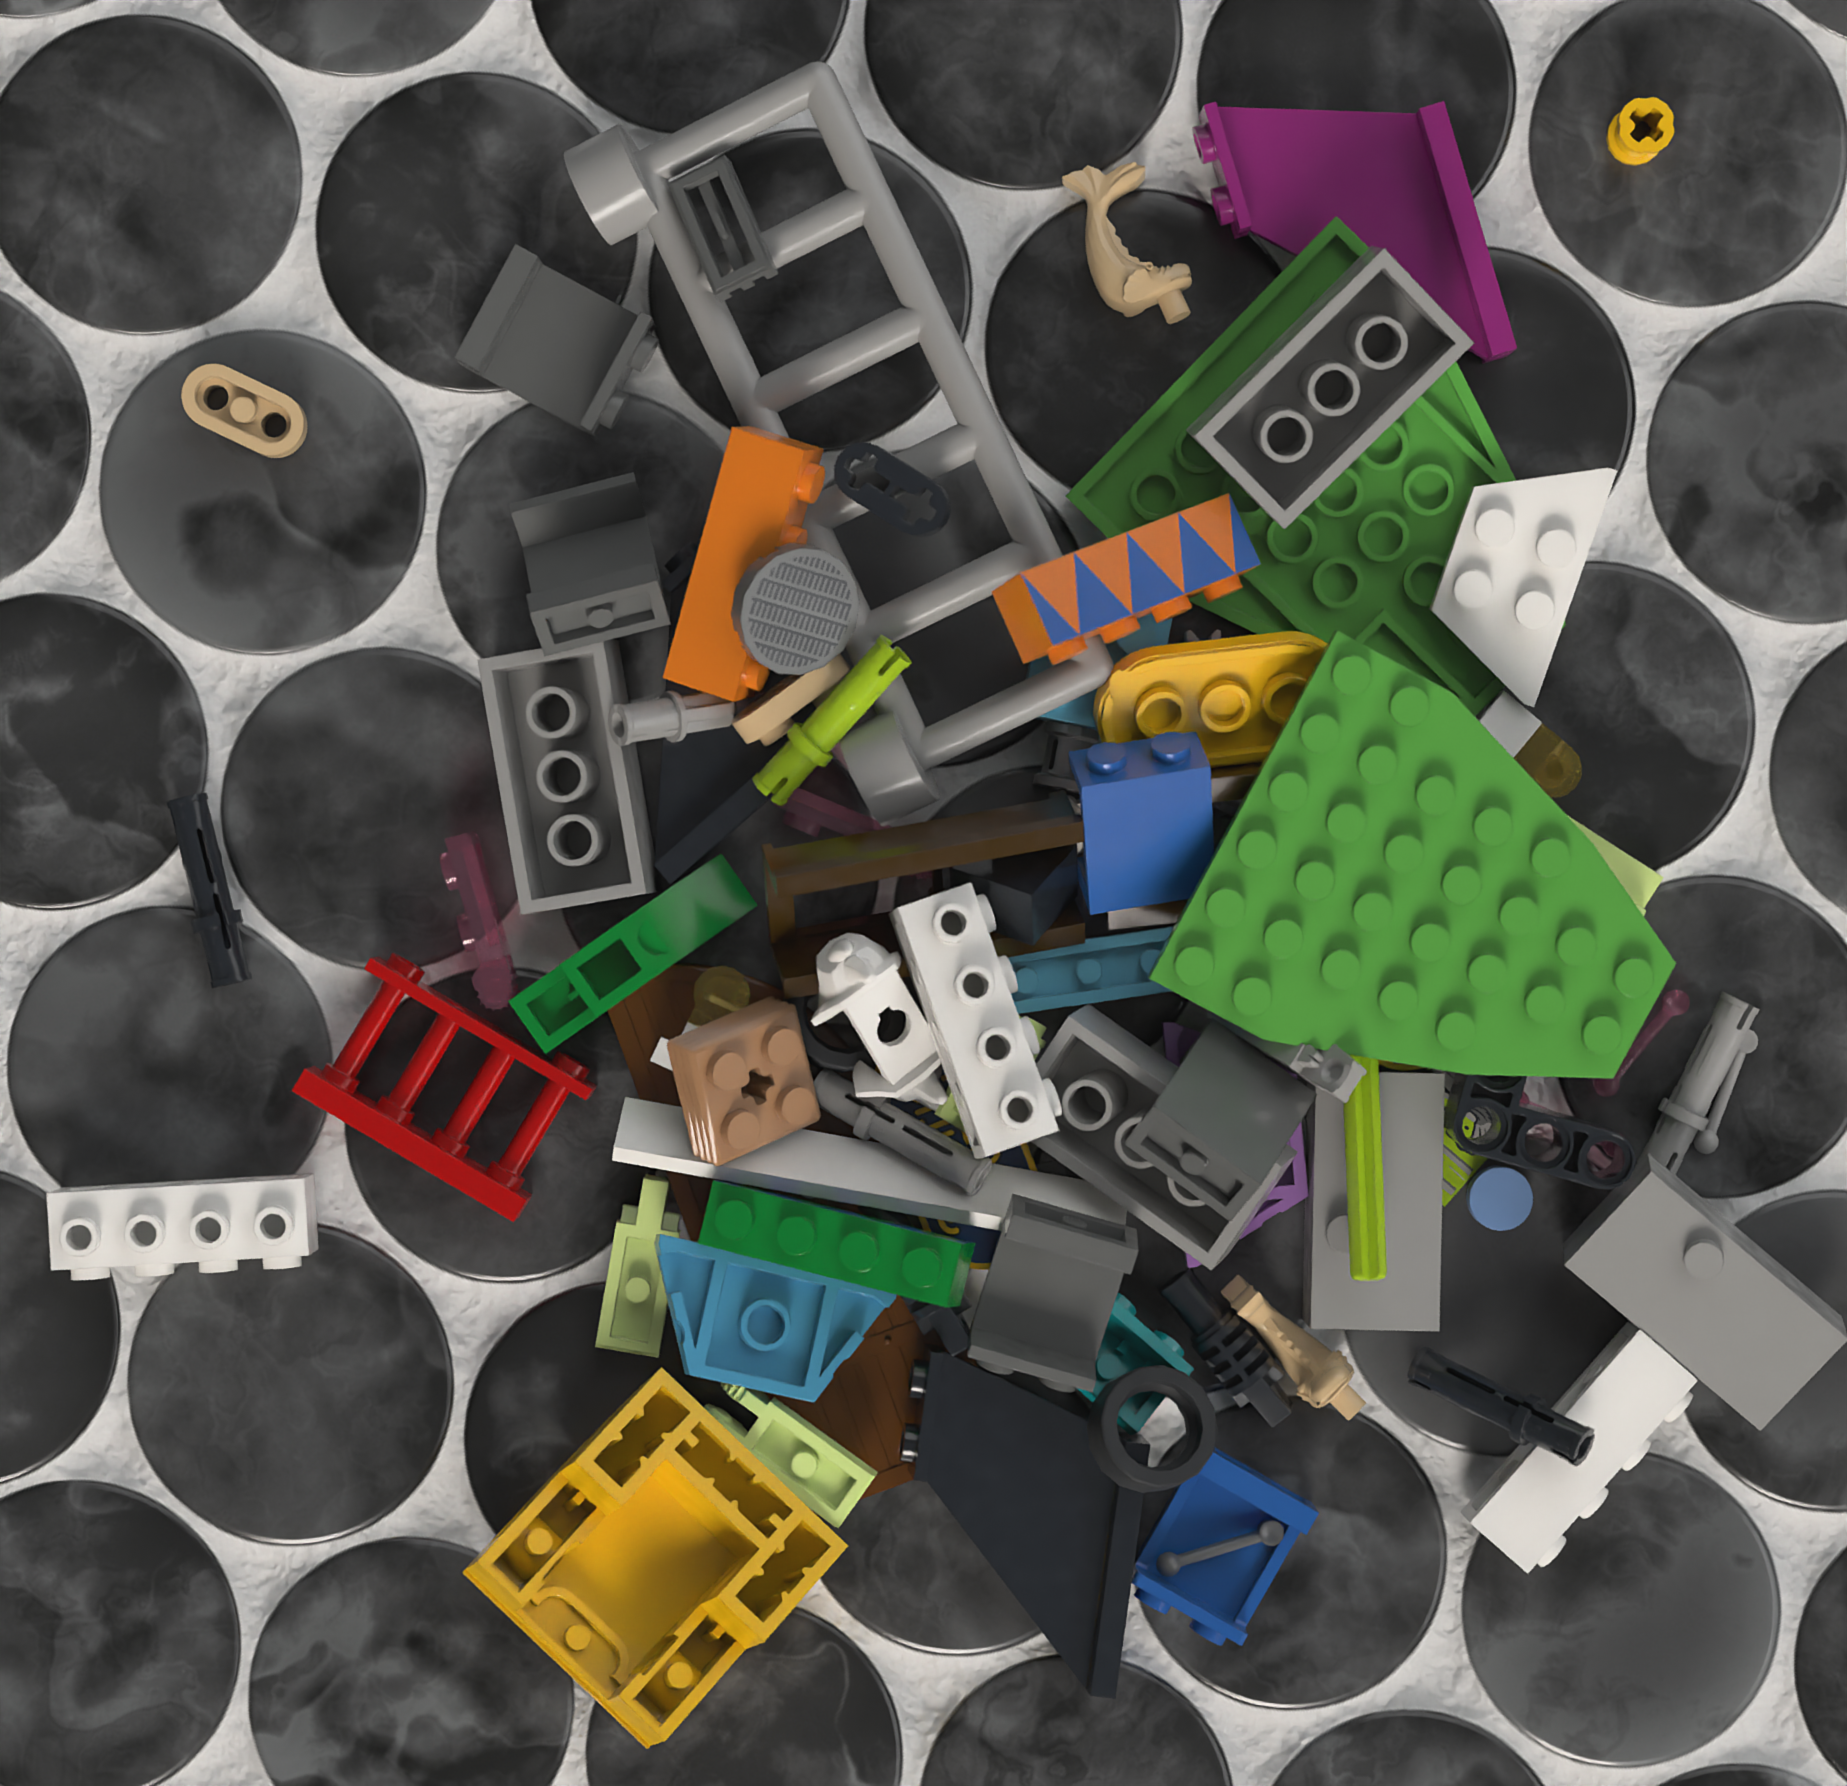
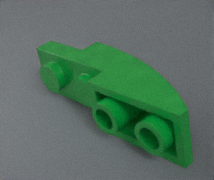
(632, 953)

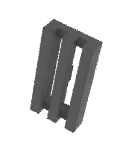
(743, 274)

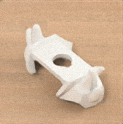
(863, 982)

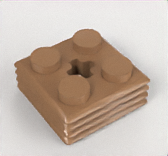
(751, 1050)

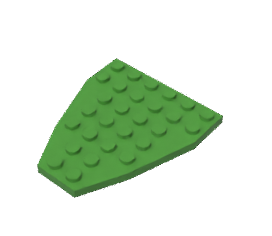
(1368, 544)
(1412, 895)

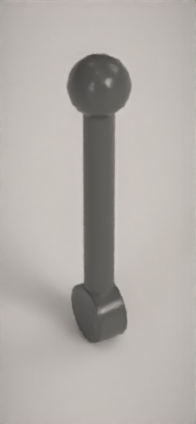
(1267, 1532)

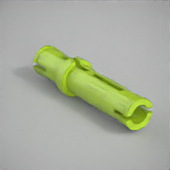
(814, 739)

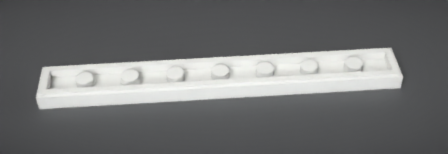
(850, 1172)

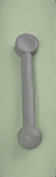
(1707, 1140)

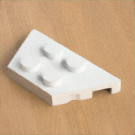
(1519, 569)

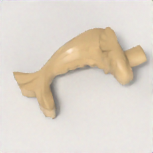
(1121, 278)
(1315, 1369)

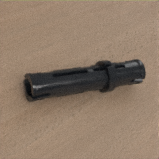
(209, 890)
(1522, 1416)

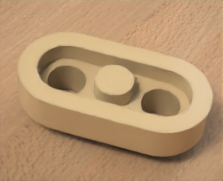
(246, 411)
(771, 713)

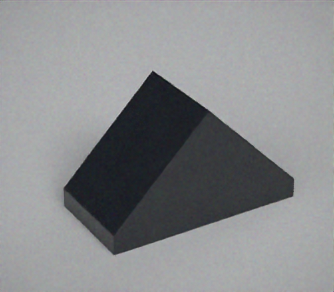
(1024, 889)

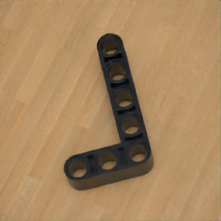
(1513, 1120)

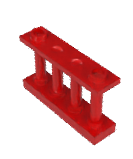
(391, 1117)

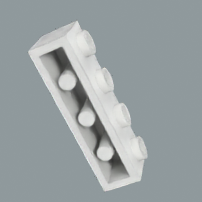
(975, 1021)
(182, 1223)
(1540, 1494)

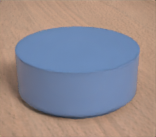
(1499, 1198)

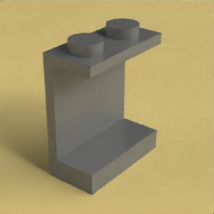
(557, 343)
(590, 564)
(1222, 1120)
(1050, 1293)

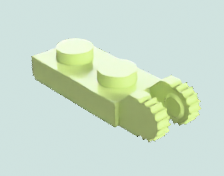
(798, 1454)

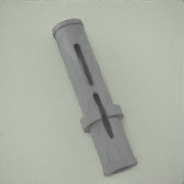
(1703, 1074)
(901, 1132)

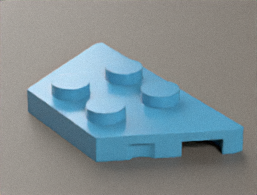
(762, 1320)

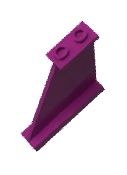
(1383, 176)

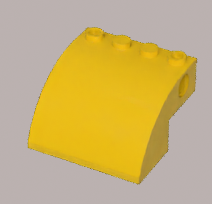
(655, 1559)

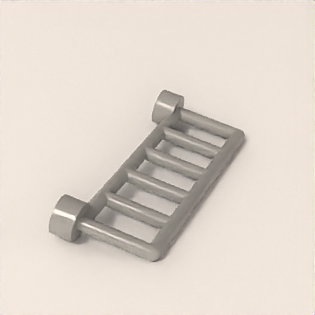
(629, 192)

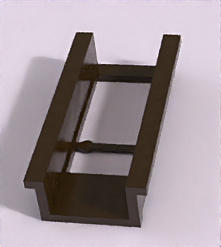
(904, 852)

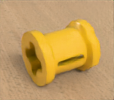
(1656, 115)

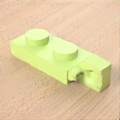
(634, 1289)

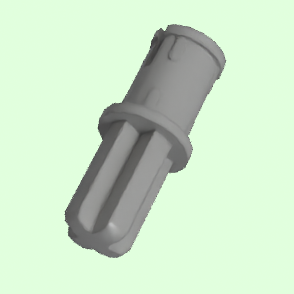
(669, 717)

